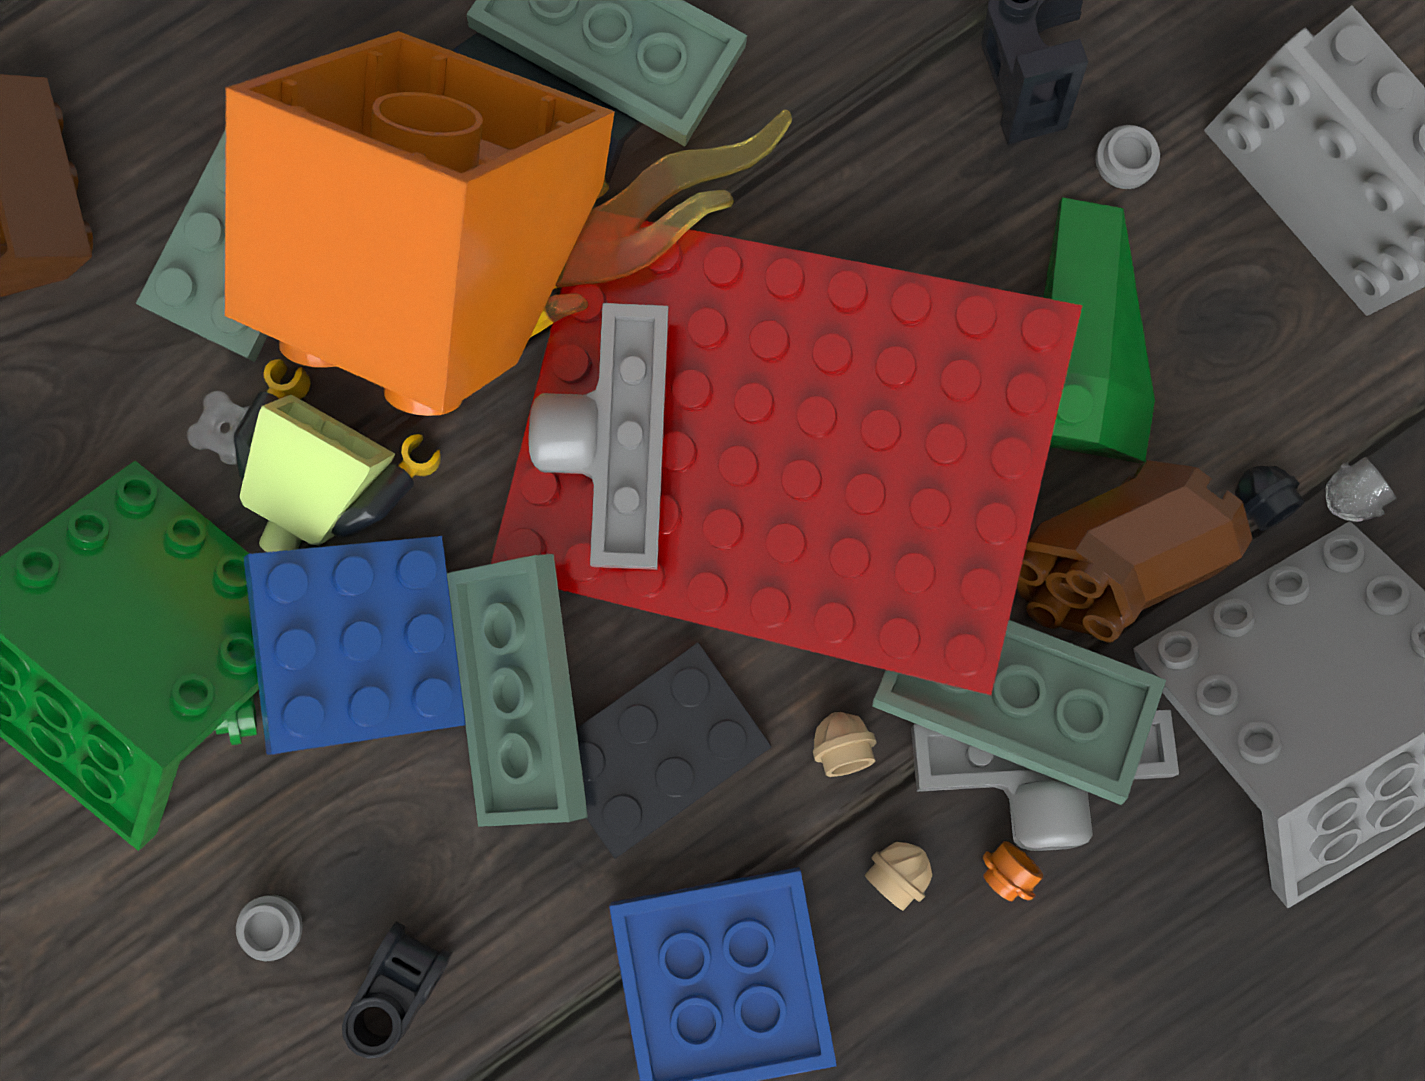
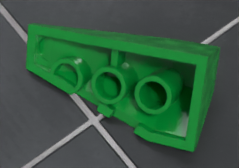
(1108, 380)

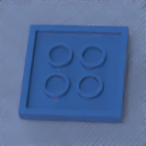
(353, 642)
(723, 981)

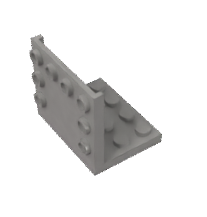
(1339, 155)
(1311, 703)

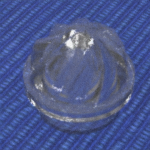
(1358, 492)

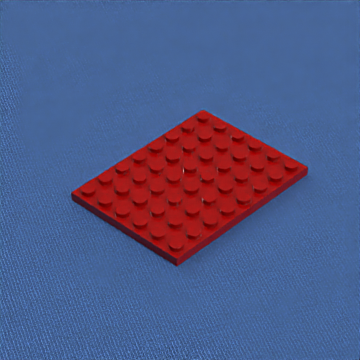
(834, 454)

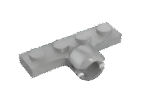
(614, 435)
(1042, 809)

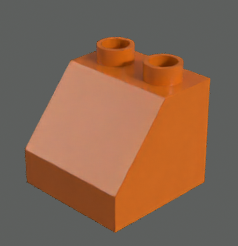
(404, 212)

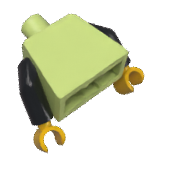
(313, 471)

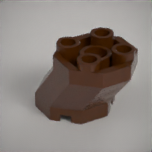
(1130, 550)

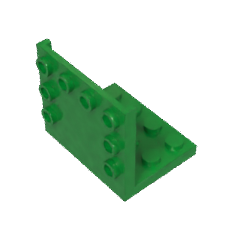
(122, 646)

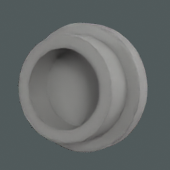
(1127, 156)
(269, 927)

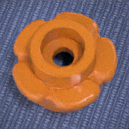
(1011, 872)

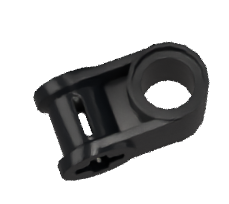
(398, 982)

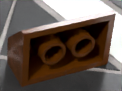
(39, 206)

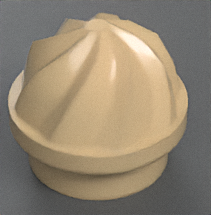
(843, 744)
(901, 873)

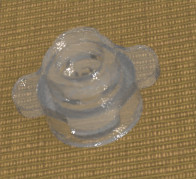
(207, 431)

